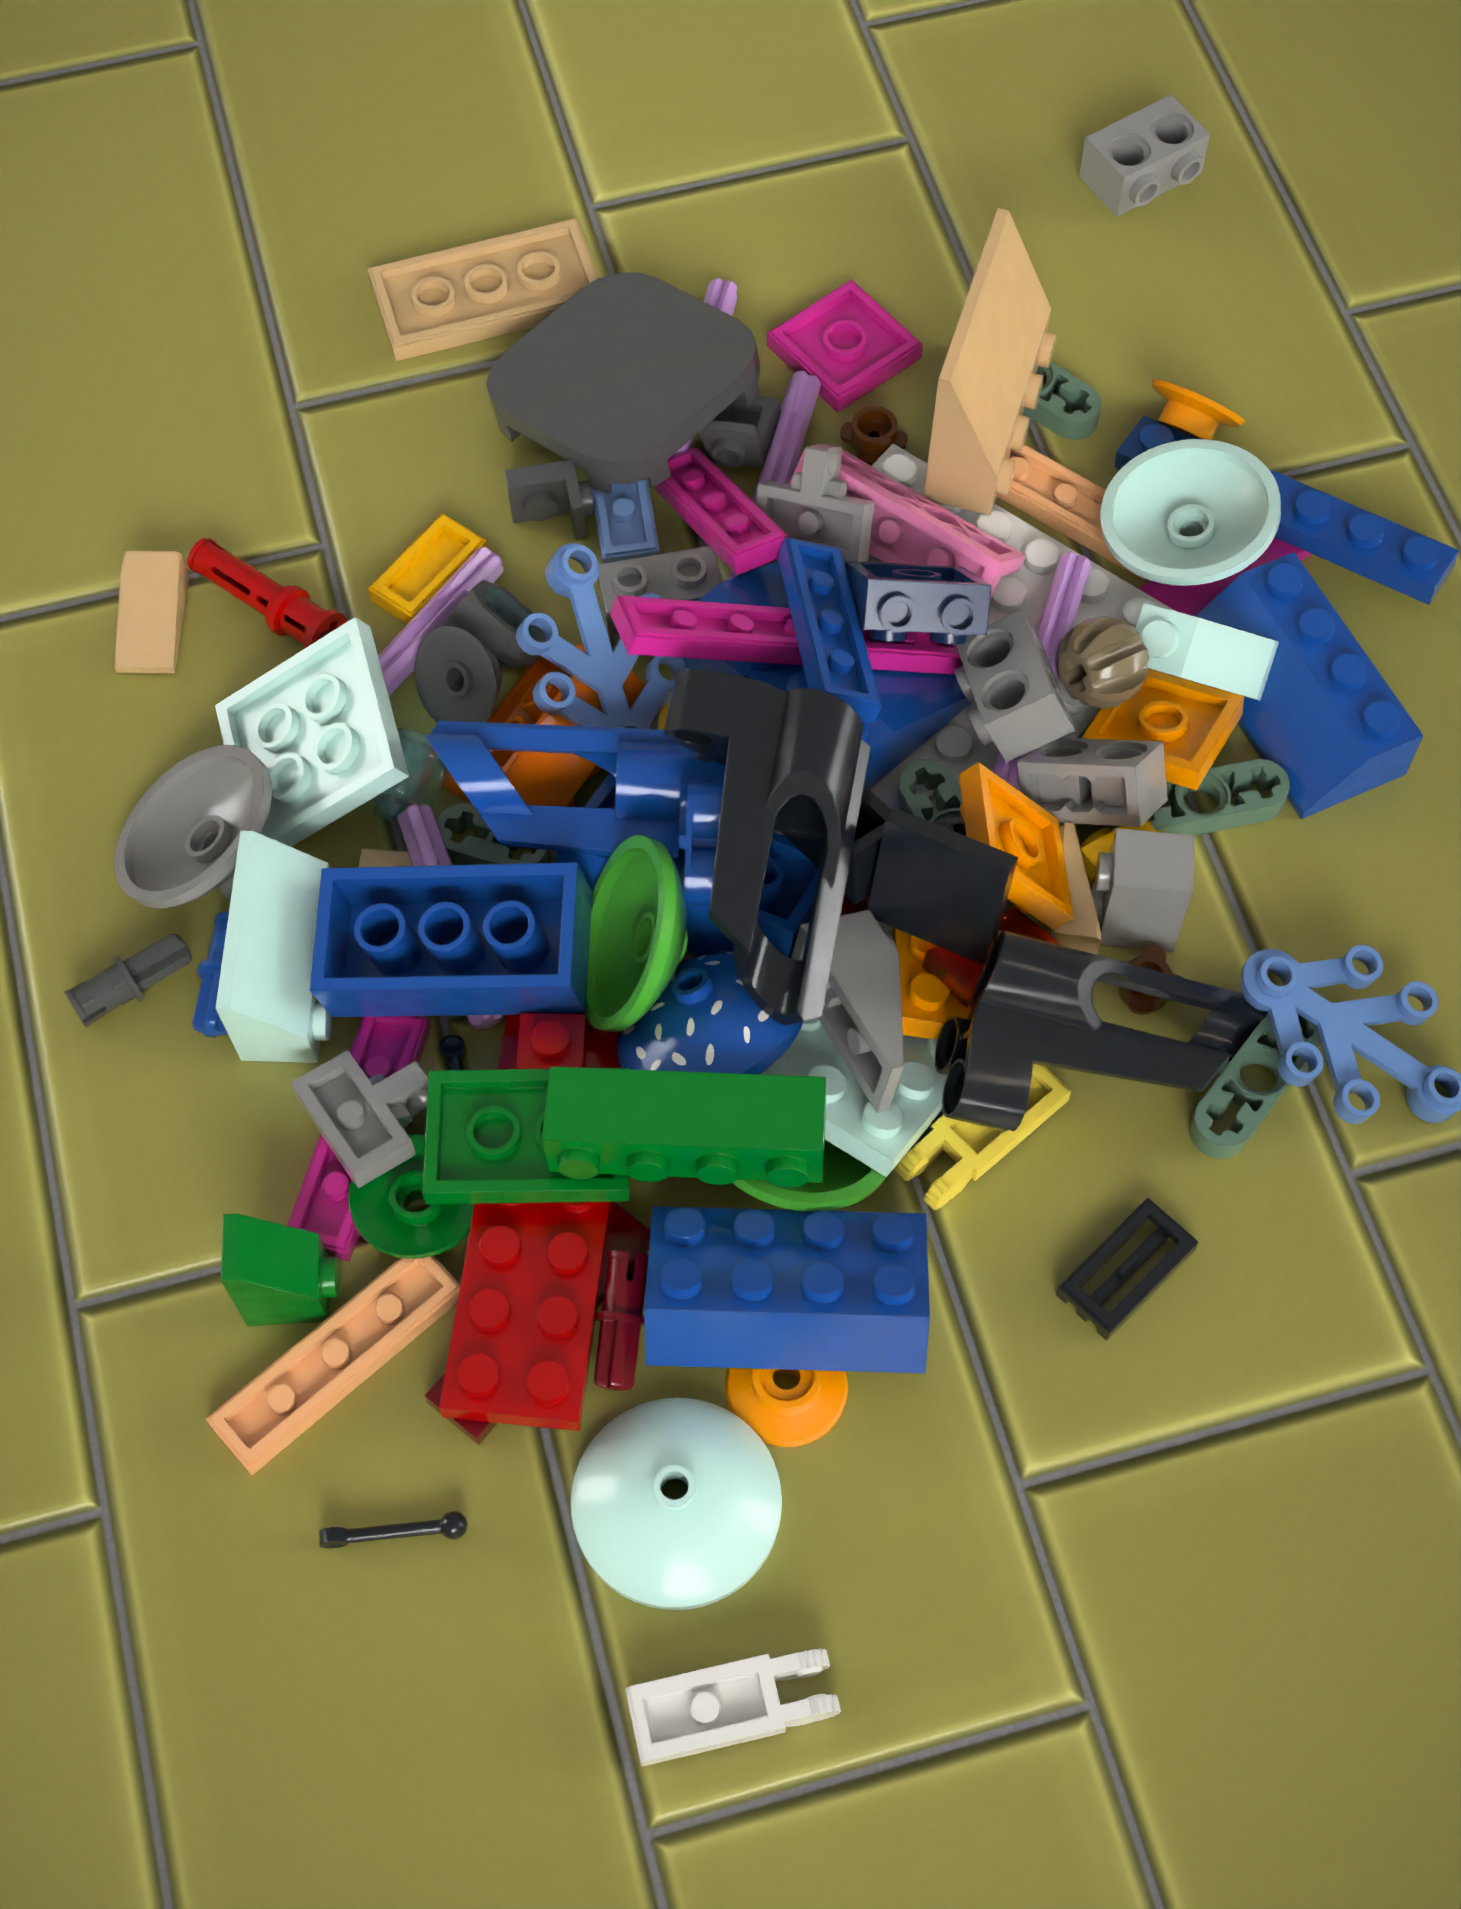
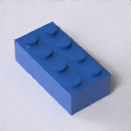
(452, 940)
(787, 1290)

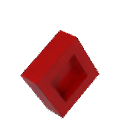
(551, 1041)

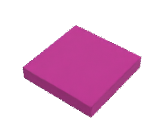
(845, 344)

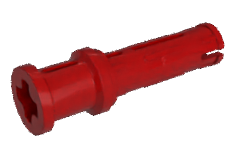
(285, 607)

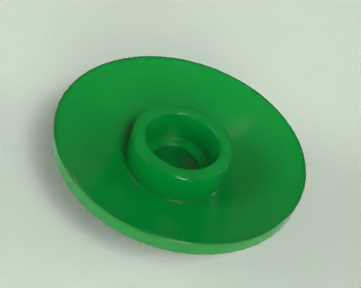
(387, 1225)

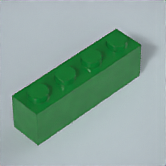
(685, 1125)

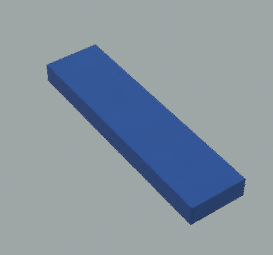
(828, 625)

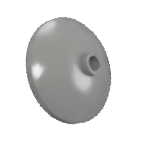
(189, 826)

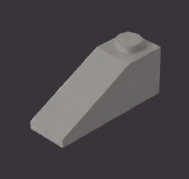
(864, 1004)

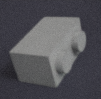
(1143, 888)

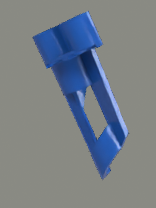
(657, 794)

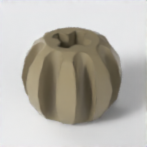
(1102, 662)

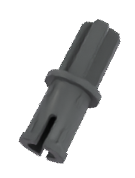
(128, 978)

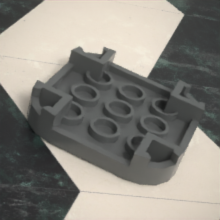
(624, 377)

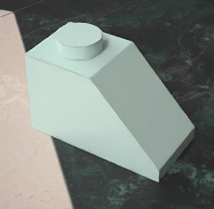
(1206, 651)

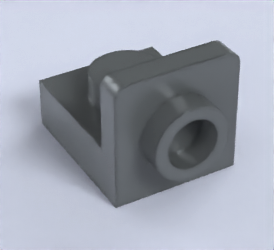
(549, 491)

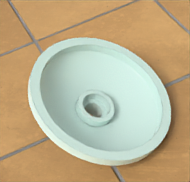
(1197, 491)
(683, 1548)

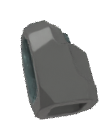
(493, 619)

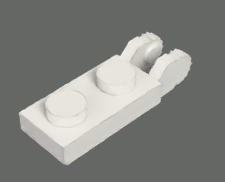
(724, 1705)

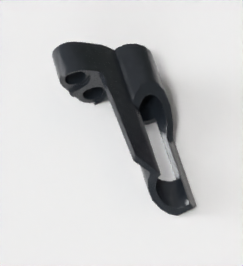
(790, 769)
(1040, 1010)

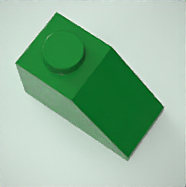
(276, 1272)

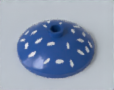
(705, 1024)

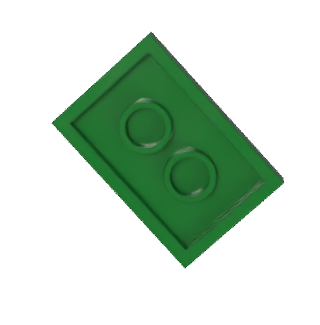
(489, 1144)

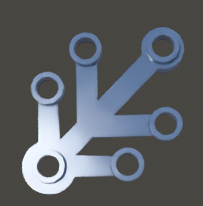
(599, 666)
(1345, 1030)

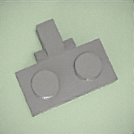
(816, 505)
(363, 1115)

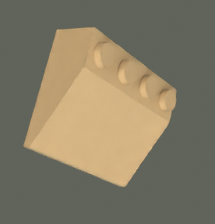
(989, 376)

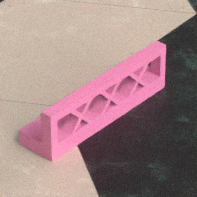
(920, 532)

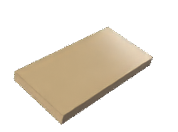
(480, 288)

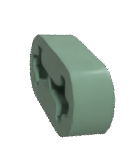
(484, 846)

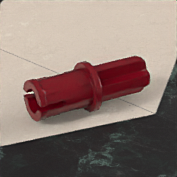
(620, 1320)

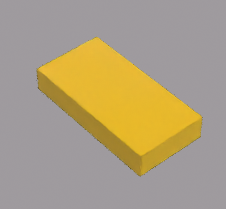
(424, 568)

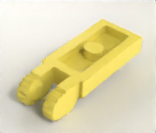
(976, 1146)

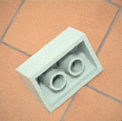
(270, 954)

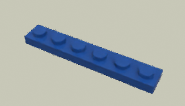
(1334, 528)

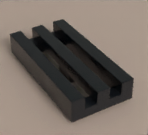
(1091, 1306)

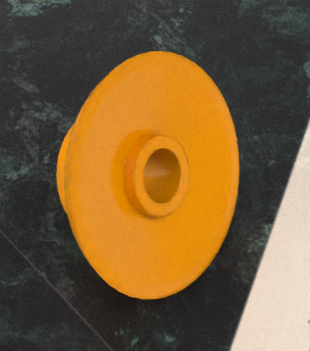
(1193, 412)
(790, 1415)

